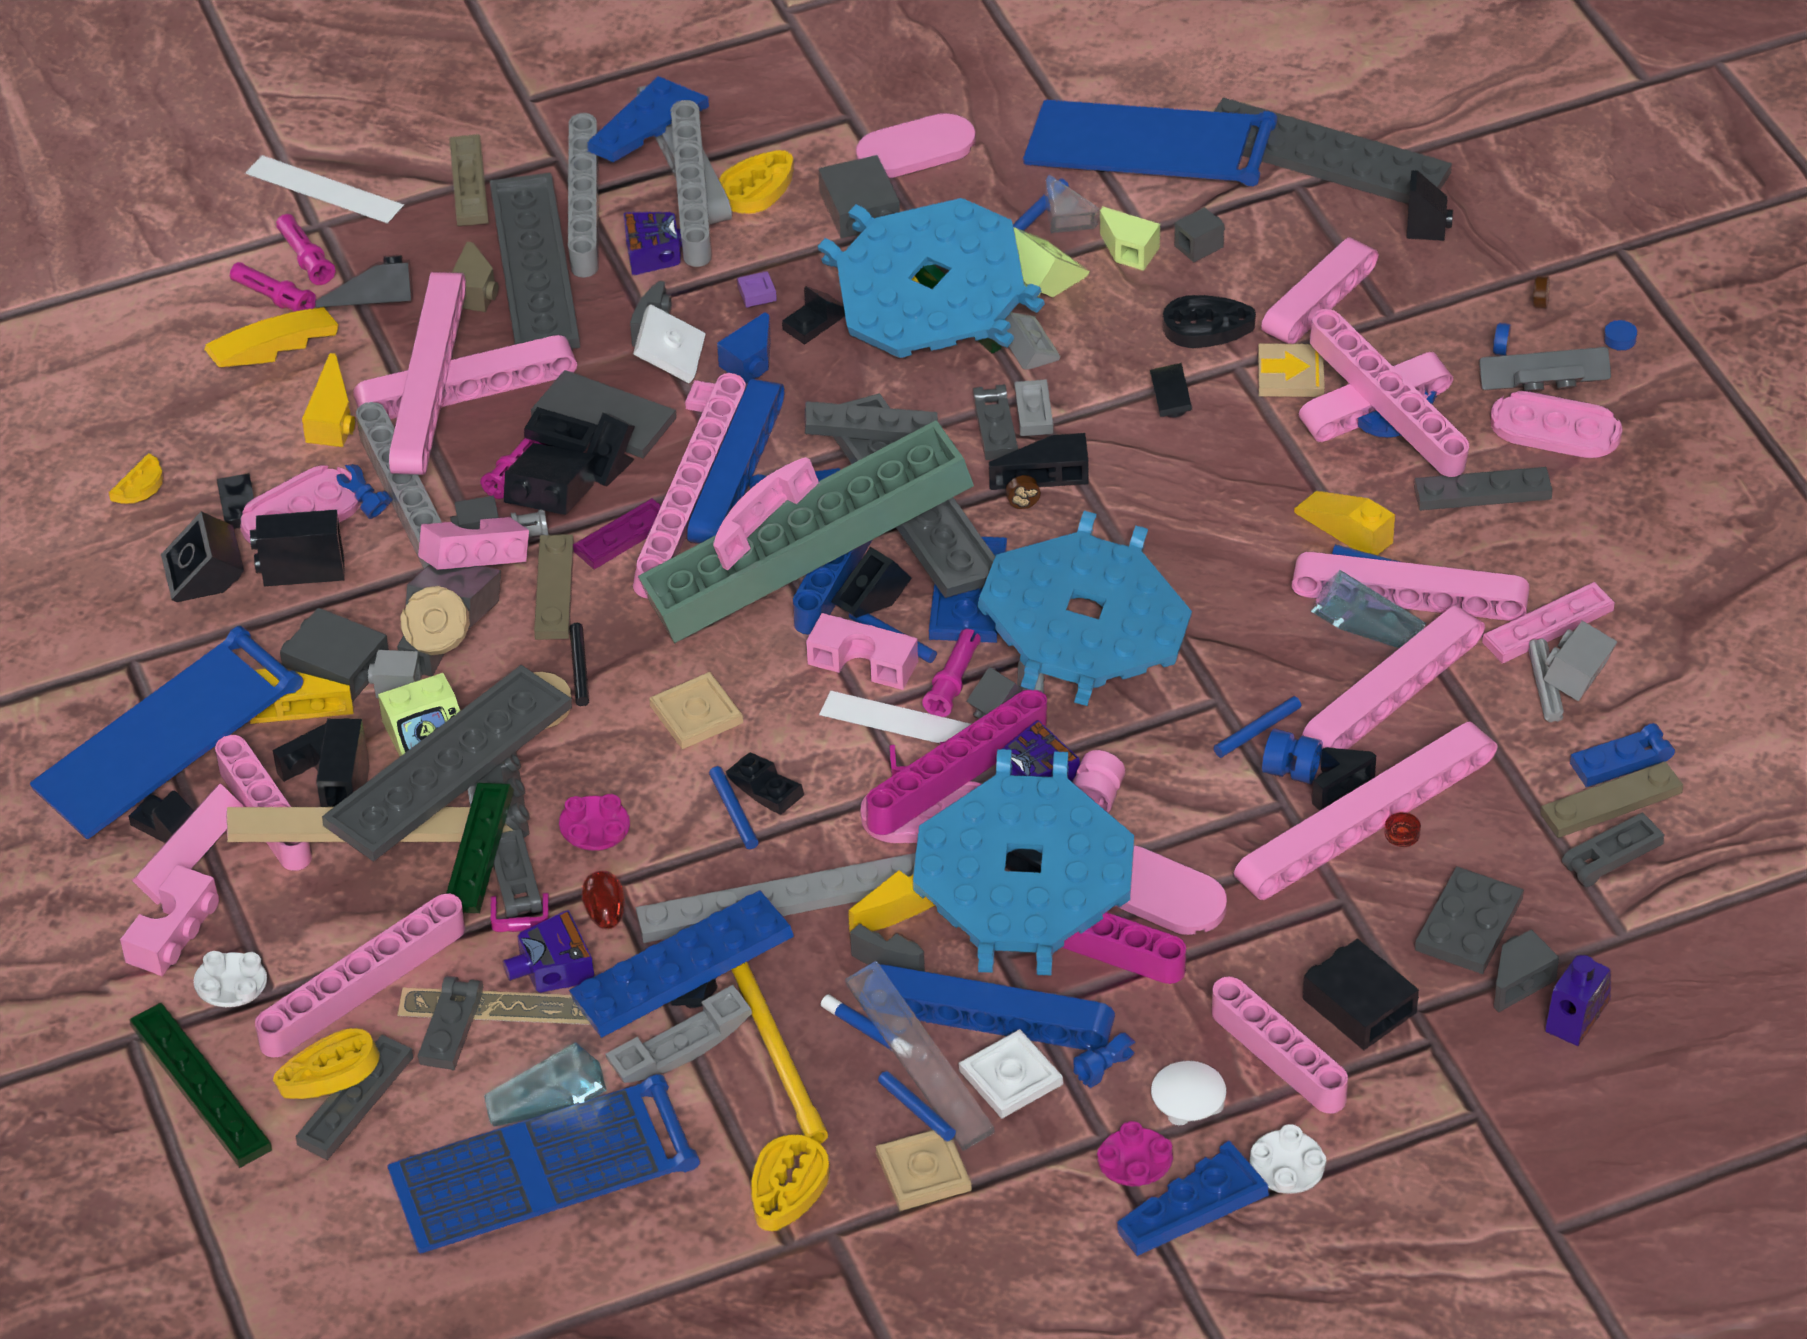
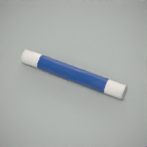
(853, 1018)

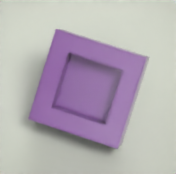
(756, 289)

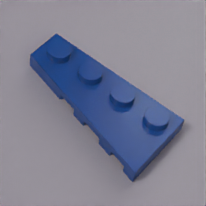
(642, 118)
(1204, 1196)

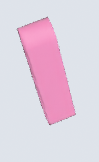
(1319, 290)
(1340, 409)
(255, 788)
(1279, 1045)

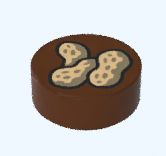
(1541, 292)
(1023, 492)

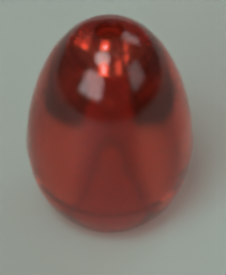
(603, 899)

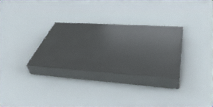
(588, 399)

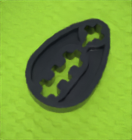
(1220, 330)

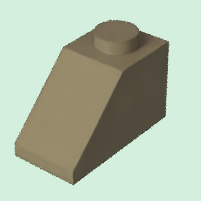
(478, 278)

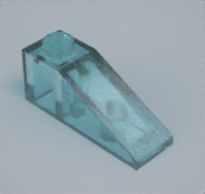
(1365, 612)
(549, 1086)

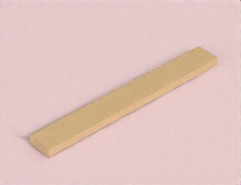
(306, 825)

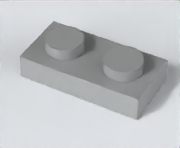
(1033, 407)

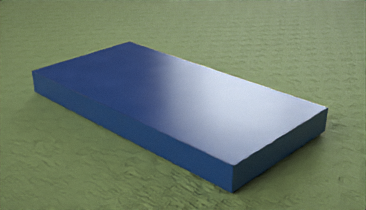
(961, 612)

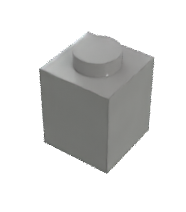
(394, 670)

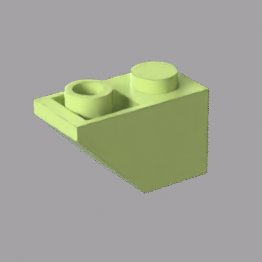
(1129, 238)

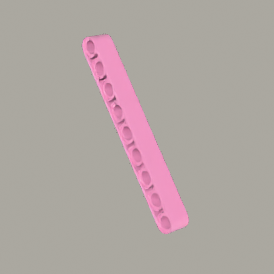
(427, 374)
(676, 510)
(1364, 810)

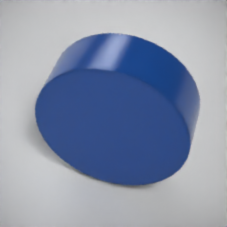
(1620, 335)

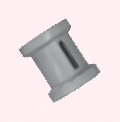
(533, 518)

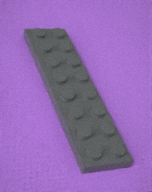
(1340, 155)
(533, 259)
(939, 537)
(446, 763)

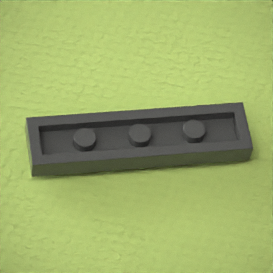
(863, 421)
(1483, 488)
(348, 1107)

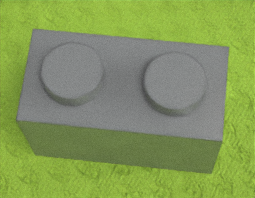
(1578, 660)

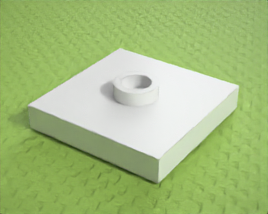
(669, 343)
(1010, 1073)

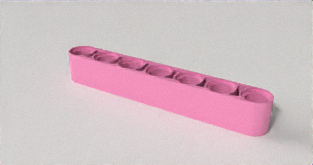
(481, 374)
(1389, 393)
(1419, 585)
(1396, 679)
(360, 975)

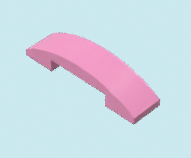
(761, 501)

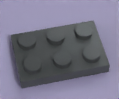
(1469, 920)

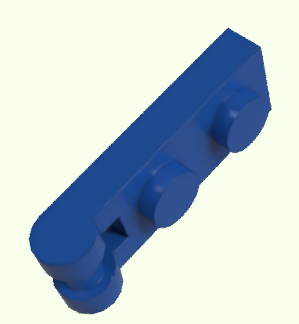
(1622, 756)

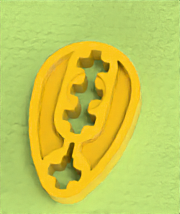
(759, 179)
(328, 1065)
(795, 1197)

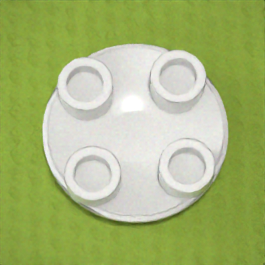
(230, 978)
(1188, 1091)
(1288, 1160)

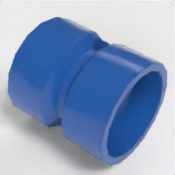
(1282, 748)

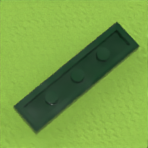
(480, 844)

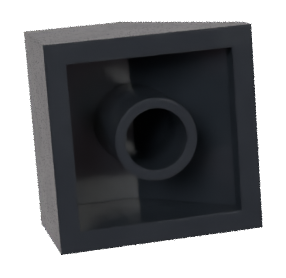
(202, 559)

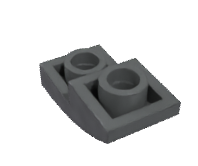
(655, 296)
(897, 951)

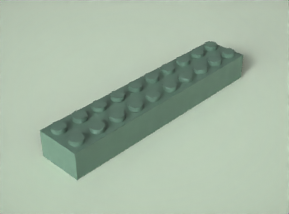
(803, 536)

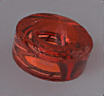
(1402, 829)

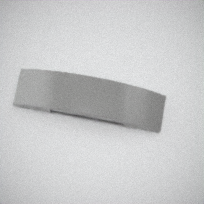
(683, 1042)

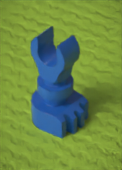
(373, 503)
(1091, 1064)

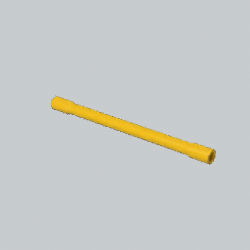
(806, 1113)

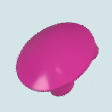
(594, 821)
(1135, 1155)

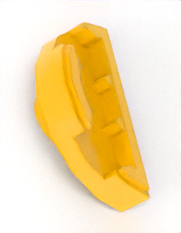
(139, 483)

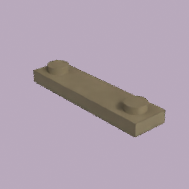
(468, 180)
(554, 587)
(1611, 799)

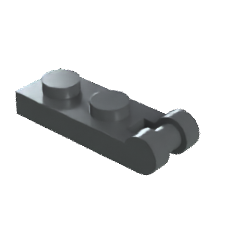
(994, 422)
(1613, 848)
(516, 875)
(450, 1023)

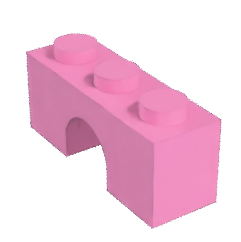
(455, 547)
(840, 640)
(159, 942)

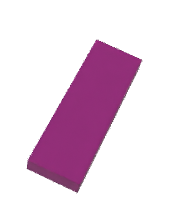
(618, 535)

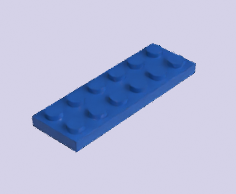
(681, 963)

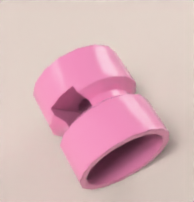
(1100, 777)

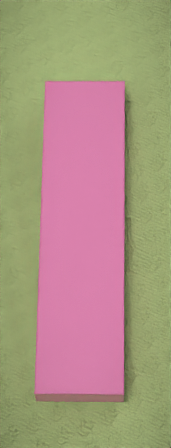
(1548, 622)
(188, 841)

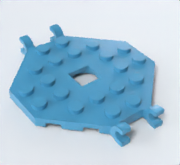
(968, 302)
(1139, 620)
(1082, 866)

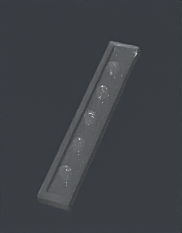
(919, 1055)

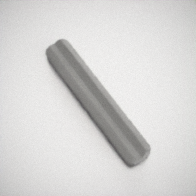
(1548, 694)

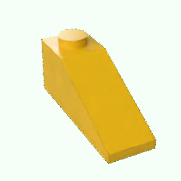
(328, 411)
(1350, 519)
(313, 700)

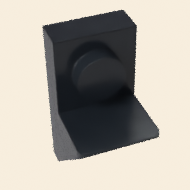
(814, 317)
(559, 430)
(609, 448)
(234, 495)
(299, 754)
(1341, 774)
(160, 817)

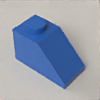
(747, 349)

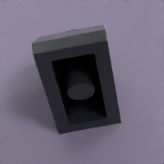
(1427, 210)
(871, 585)

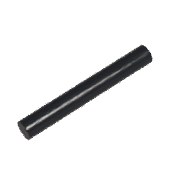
(579, 664)

